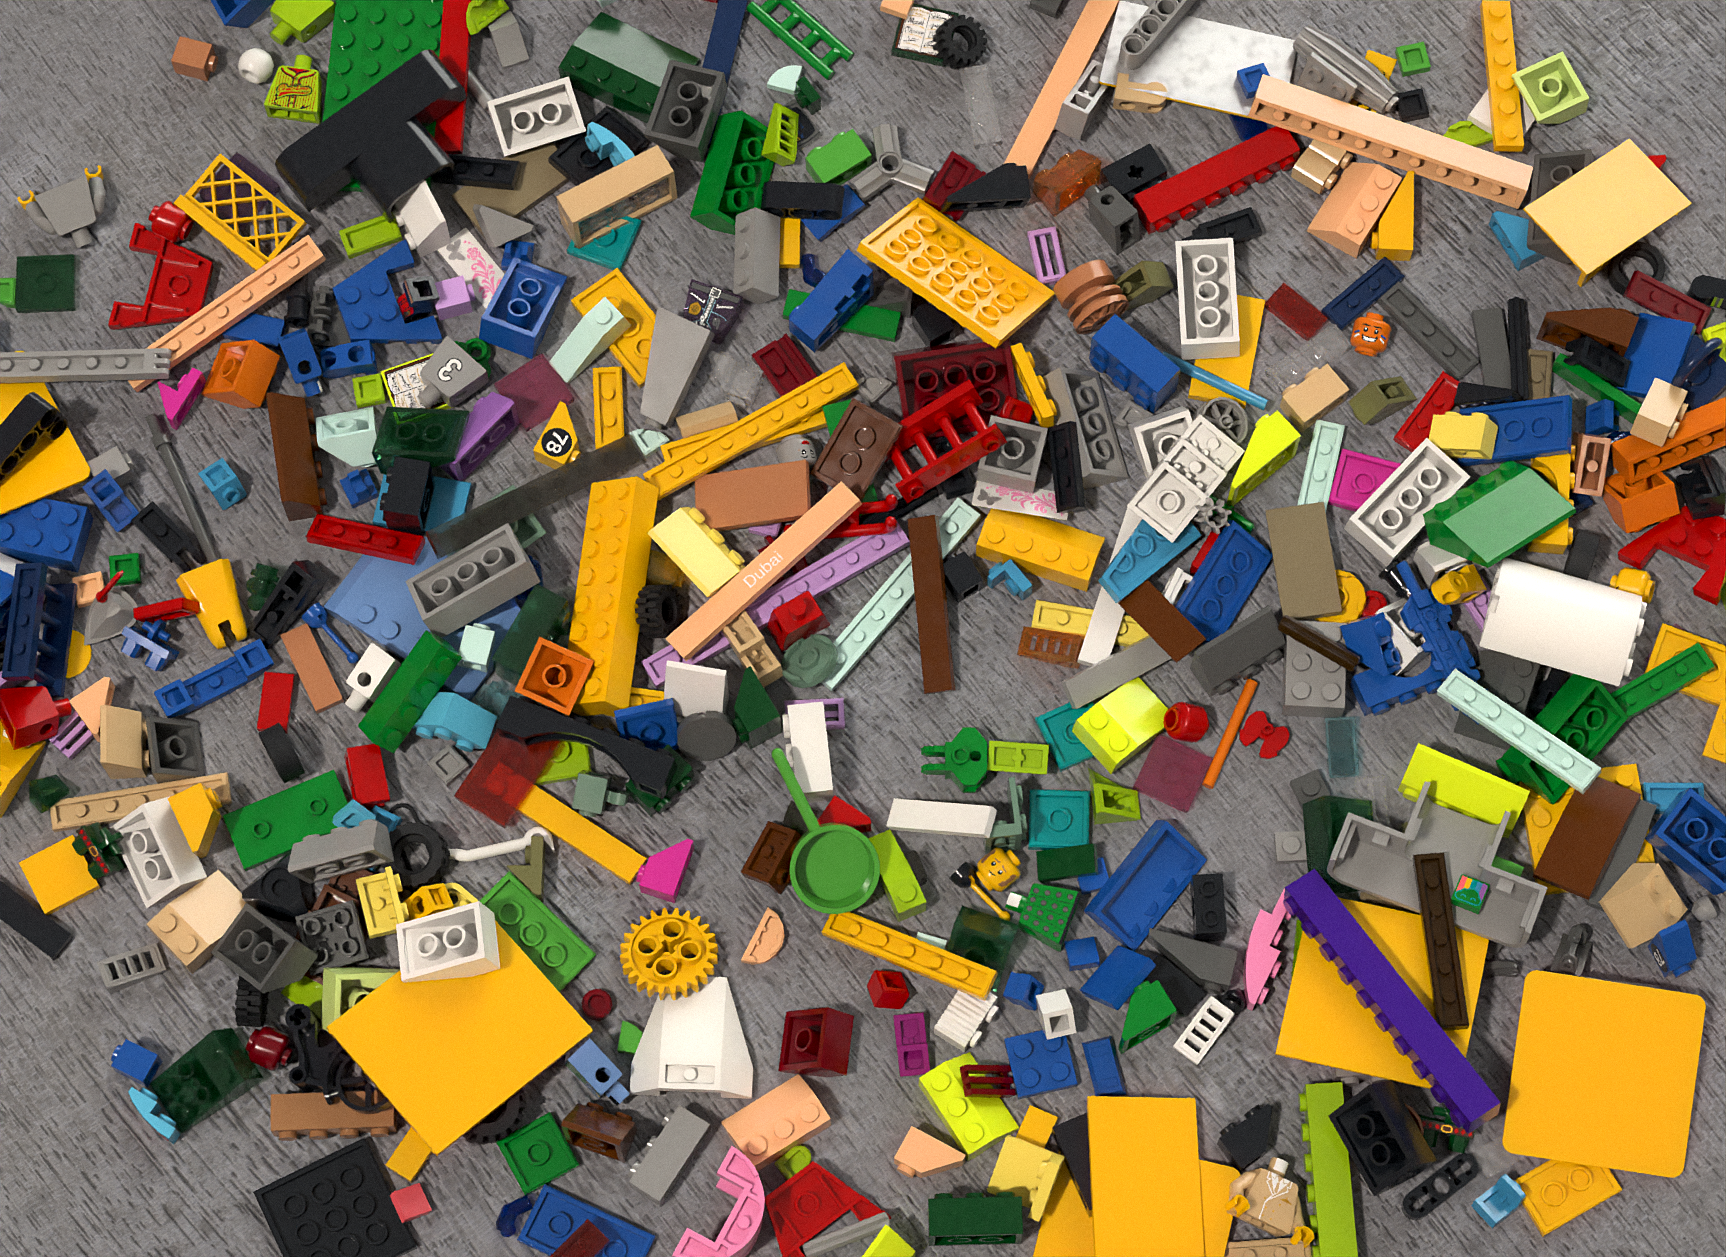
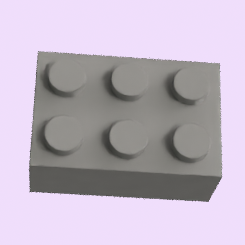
(1310, 681)

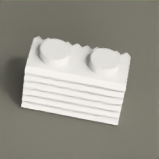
(964, 1018)

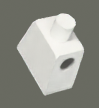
(374, 667)

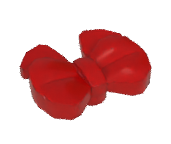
(1274, 737)

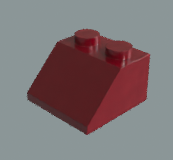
(816, 1042)

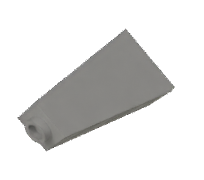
(672, 365)

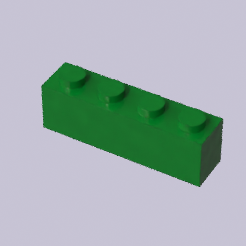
(409, 691)

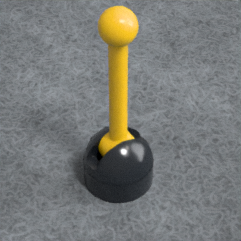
(965, 877)

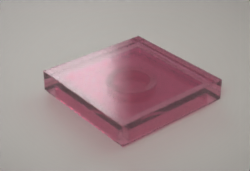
(535, 391)

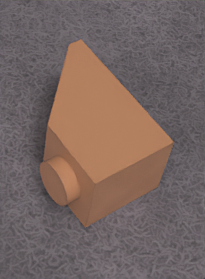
(1590, 463)

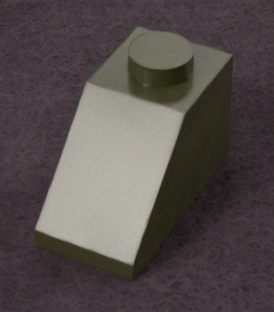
(1144, 283)
(1381, 399)

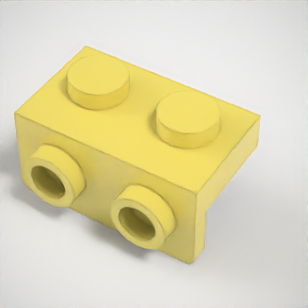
(381, 903)

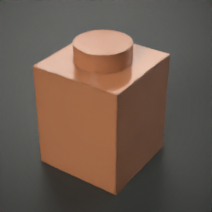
(194, 58)

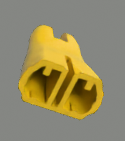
(217, 598)

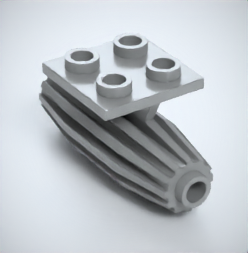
(1342, 72)

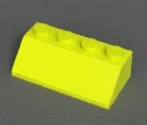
(1462, 788)

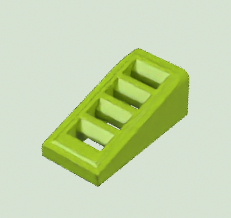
(771, 149)

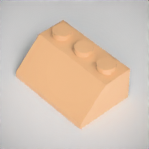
(1355, 206)
(777, 1122)

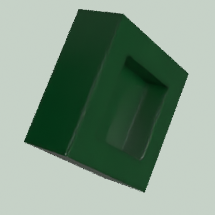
(807, 96)

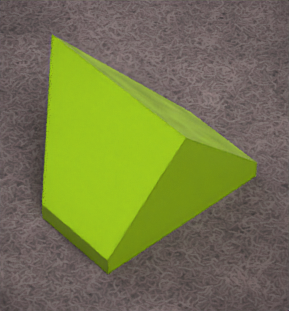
(1112, 801)

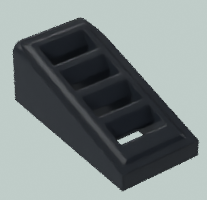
(1477, 395)

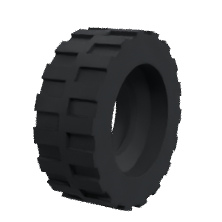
(438, 855)

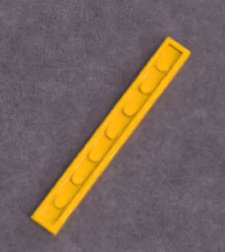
(751, 430)

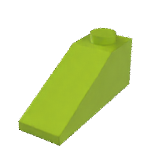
(898, 877)

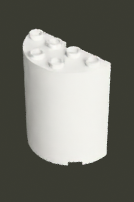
(1562, 621)

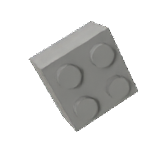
(1018, 460)

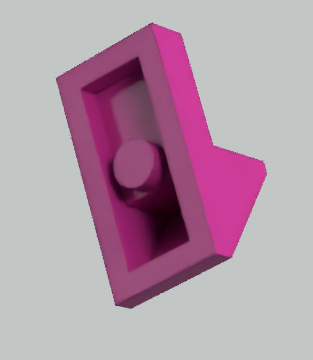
(180, 402)

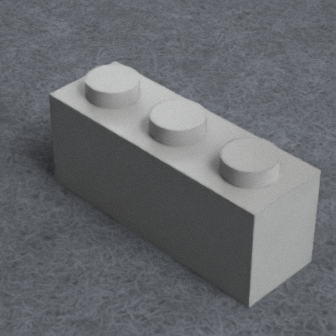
(757, 256)
(668, 1154)

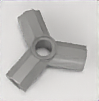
(888, 153)

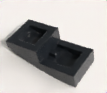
(958, 483)

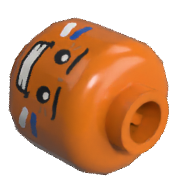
(1370, 334)

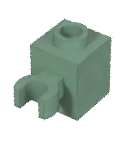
(594, 792)

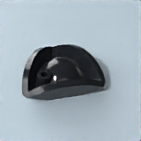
(279, 893)

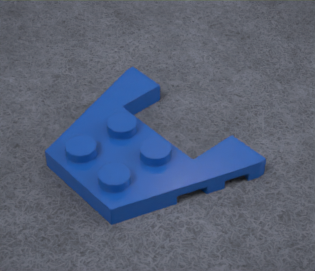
(371, 307)

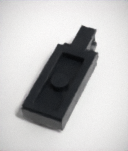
(1237, 225)

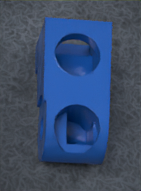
(349, 359)

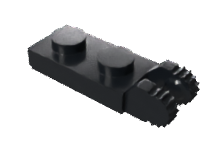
(166, 536)

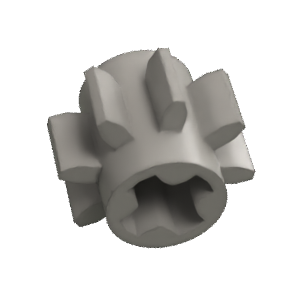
(1218, 520)

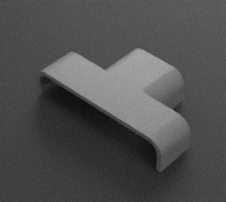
(1381, 865)

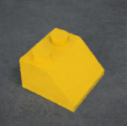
(198, 816)

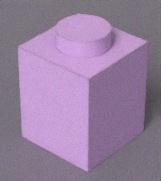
(454, 298)

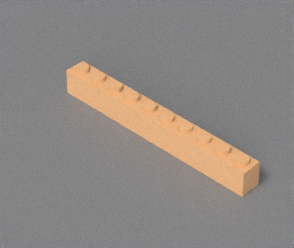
(1390, 141)

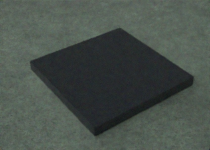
(335, 1209)

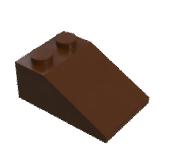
(1605, 325)
(599, 1131)

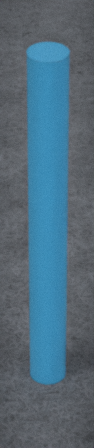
(1218, 383)

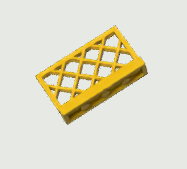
(219, 228)

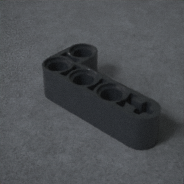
(24, 428)

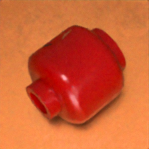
(170, 222)
(1186, 722)

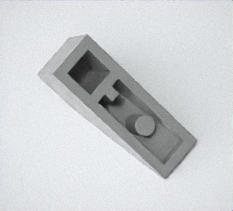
(1082, 102)

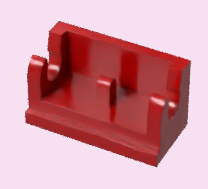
(367, 775)

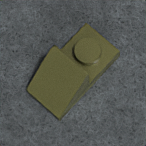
(532, 875)

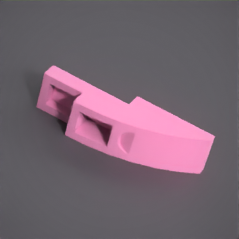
(1260, 957)

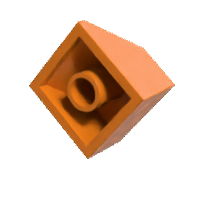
(241, 374)
(1641, 502)

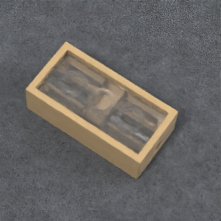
(622, 191)

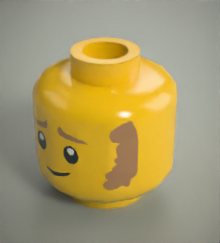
(998, 869)

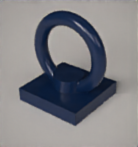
(1702, 372)

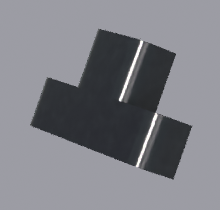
(377, 138)

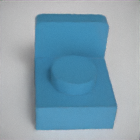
(223, 484)
(1015, 579)

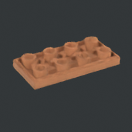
(754, 495)

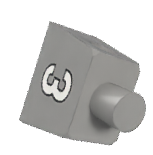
(450, 375)

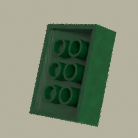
(620, 65)

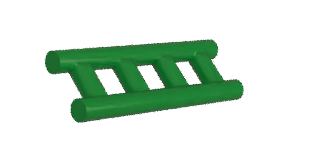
(802, 48)

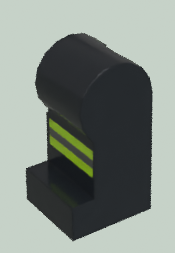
(1709, 291)

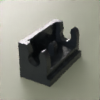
(1598, 360)
(1702, 489)

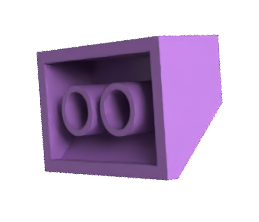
(487, 427)

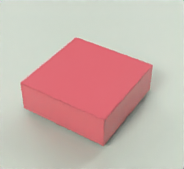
(410, 1202)

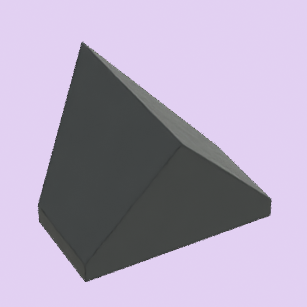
(893, 296)

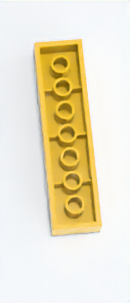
(607, 589)

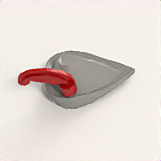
(109, 613)

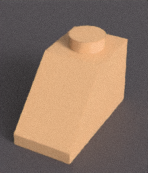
(925, 1155)

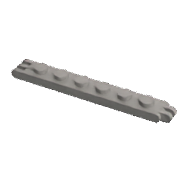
(84, 365)

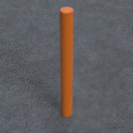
(1229, 734)

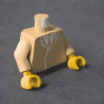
(1269, 1202)

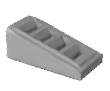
(128, 957)

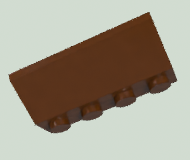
(295, 456)

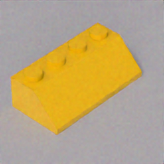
(1040, 547)

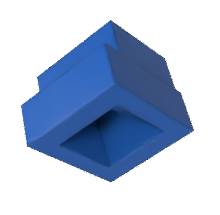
(1022, 990)

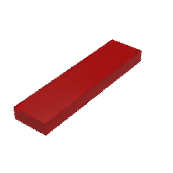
(365, 539)

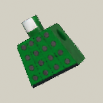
(1045, 912)

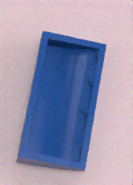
(1145, 884)

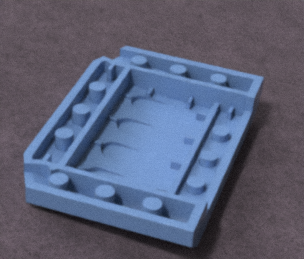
(382, 608)

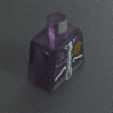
(712, 309)

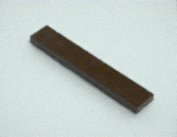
(1440, 941)

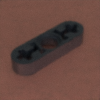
(1416, 1194)

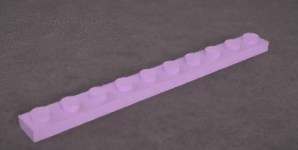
(816, 579)

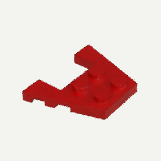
(175, 288)
(1693, 541)
(810, 1204)

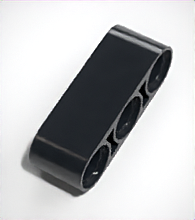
(803, 200)

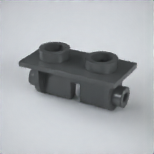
(1572, 952)

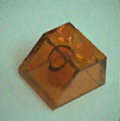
(1067, 180)

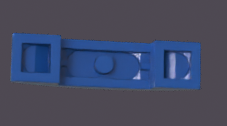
(215, 682)

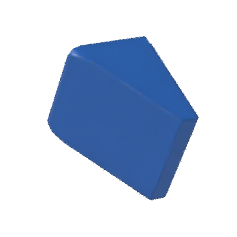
(1081, 954)

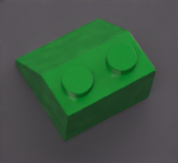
(1147, 1015)

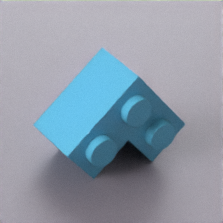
(456, 720)

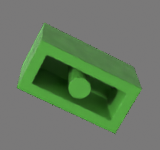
(839, 159)

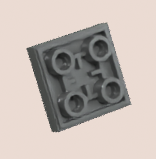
(333, 935)

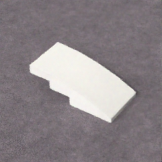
(1185, 478)

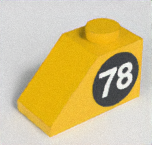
(558, 441)

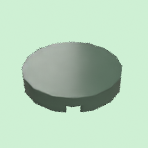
(809, 661)

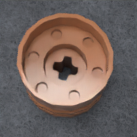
(1090, 296)

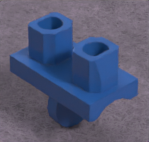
(137, 639)

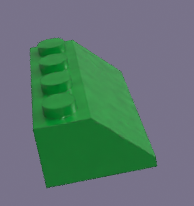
(732, 172)
(1579, 716)

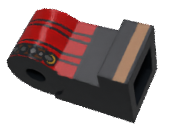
(416, 302)

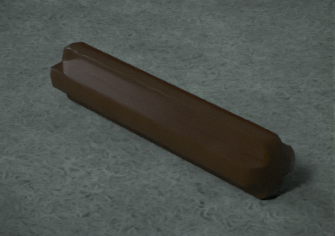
(1318, 643)

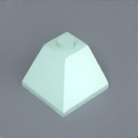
(349, 436)

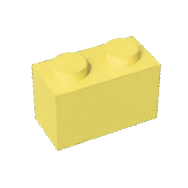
(1464, 435)

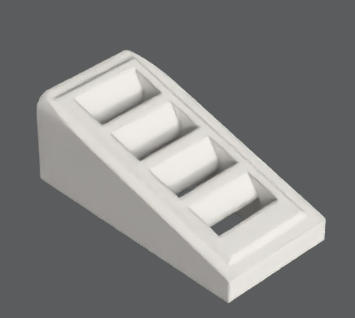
(1220, 1010)

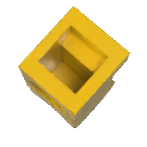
(1458, 586)
(428, 901)

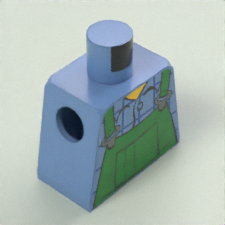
(587, 1062)

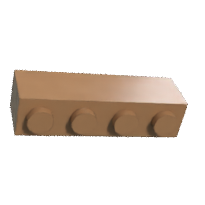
(311, 1115)

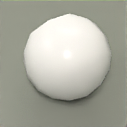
(255, 65)

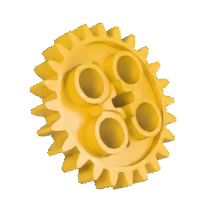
(669, 954)

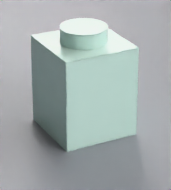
(476, 647)

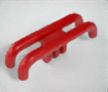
(851, 528)

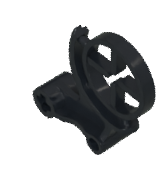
(319, 1064)

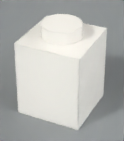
(1056, 1014)

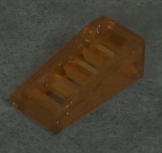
(1052, 636)

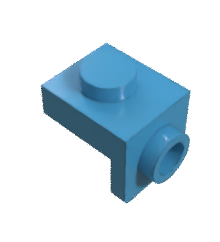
(1499, 1201)

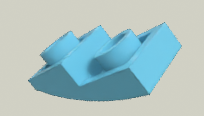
(607, 144)
(149, 1109)

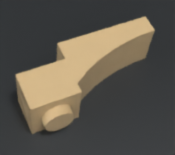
(752, 649)

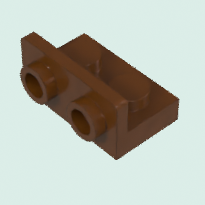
(771, 857)

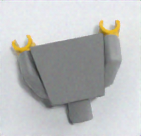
(69, 207)

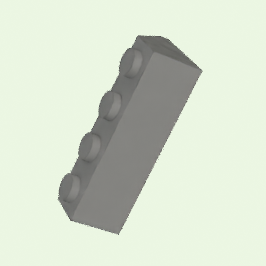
(1081, 399)
(472, 581)

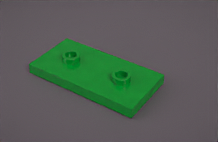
(277, 822)

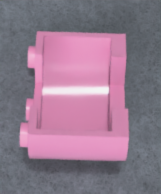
(744, 1223)

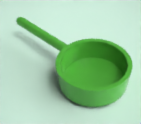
(832, 862)

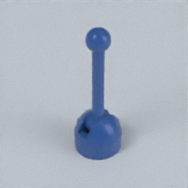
(317, 618)

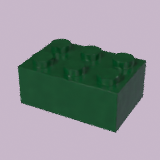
(975, 1219)

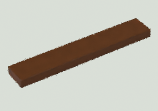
(931, 604)

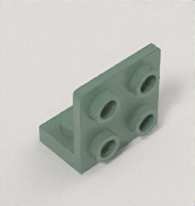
(1009, 835)

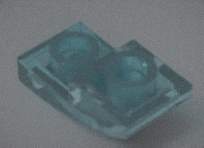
(1341, 747)

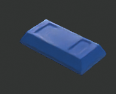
(1104, 1067)

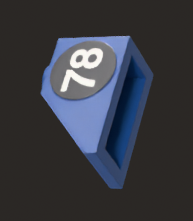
(1673, 949)

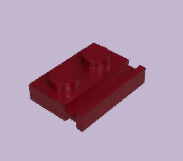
(951, 177)
(783, 365)

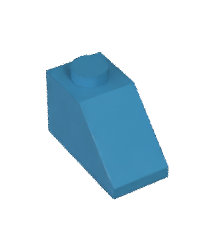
(1512, 235)

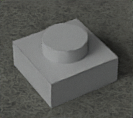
(1290, 847)

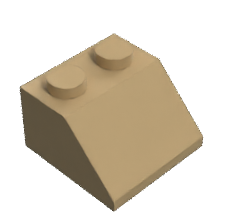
(123, 743)
(1642, 903)

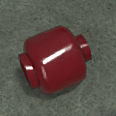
(269, 1048)

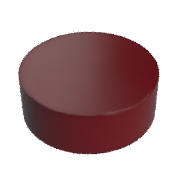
(597, 1004)

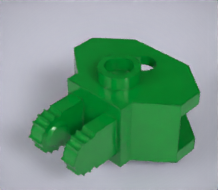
(958, 760)

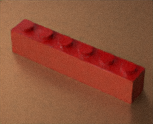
(1216, 178)

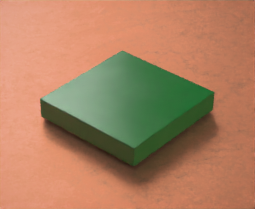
(537, 1154)

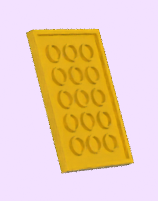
(956, 272)

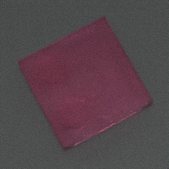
(1172, 773)

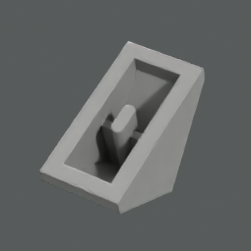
(508, 41)
(499, 227)

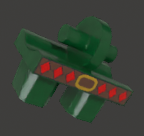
(102, 847)
(1432, 1126)

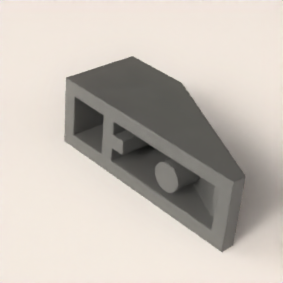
(1200, 961)

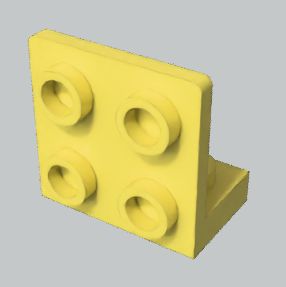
(1026, 1172)

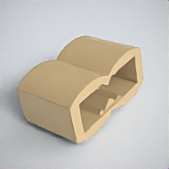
(1319, 164)

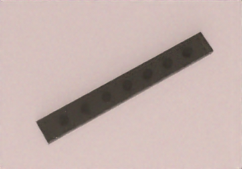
(532, 496)

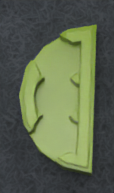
(483, 12)
(1468, 133)

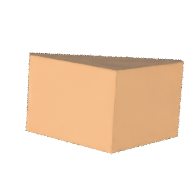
(88, 704)

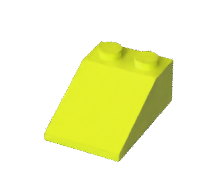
(1270, 448)
(1121, 724)

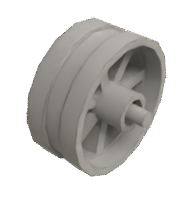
(1225, 421)

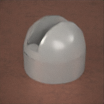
(1703, 909)

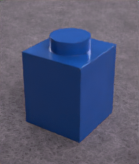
(135, 1062)

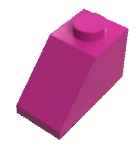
(666, 871)

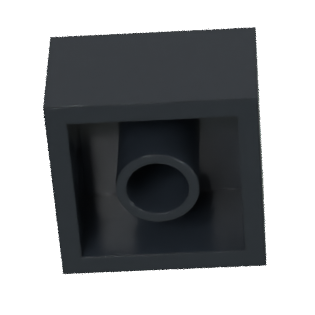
(408, 495)

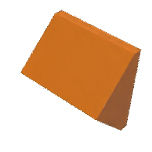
(554, 676)

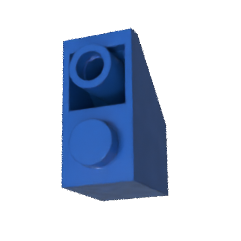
(1373, 643)

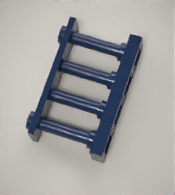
(24, 629)

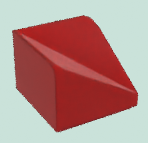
(887, 989)

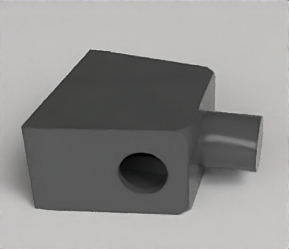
(1113, 217)

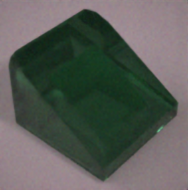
(46, 792)

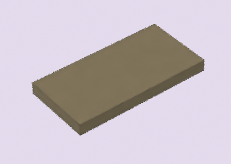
(535, 183)
(1303, 561)

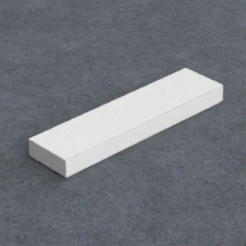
(941, 818)

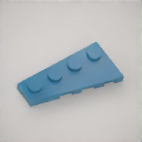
(1141, 557)

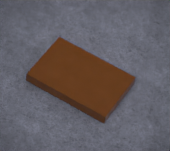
(857, 448)

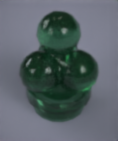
(261, 585)

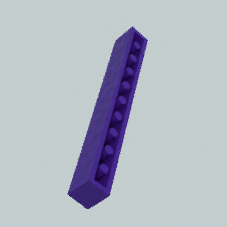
(1391, 1001)

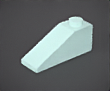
(589, 339)

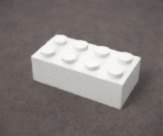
(1207, 299)
(1396, 509)

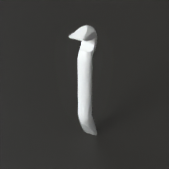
(503, 847)

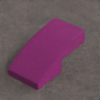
(911, 1044)

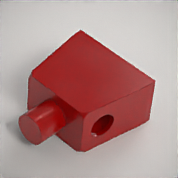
(797, 620)
(30, 714)

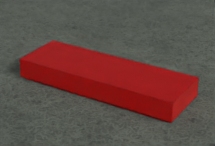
(1435, 402)

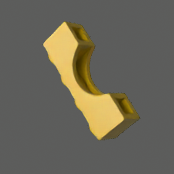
(1557, 473)

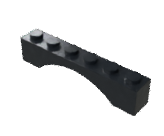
(531, 724)

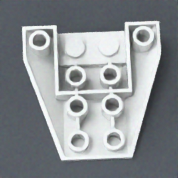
(694, 1046)

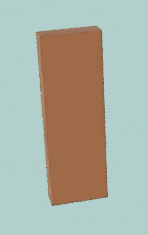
(312, 668)

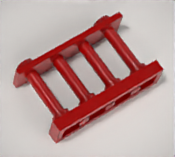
(939, 416)

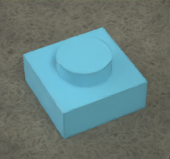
(351, 815)

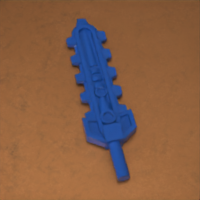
(1430, 618)

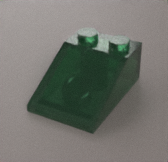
(419, 435)

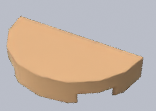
(766, 940)

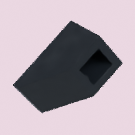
(1247, 1141)

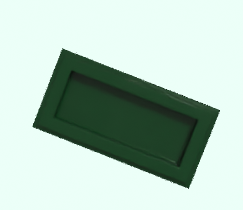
(1067, 862)

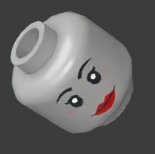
(795, 449)

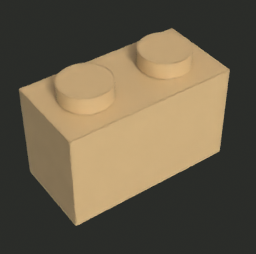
(1313, 397)
(1659, 411)

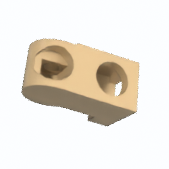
(1136, 100)

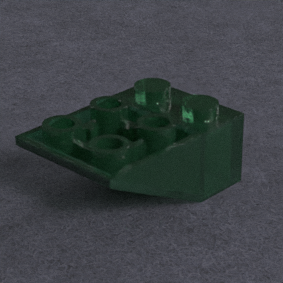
(206, 1079)

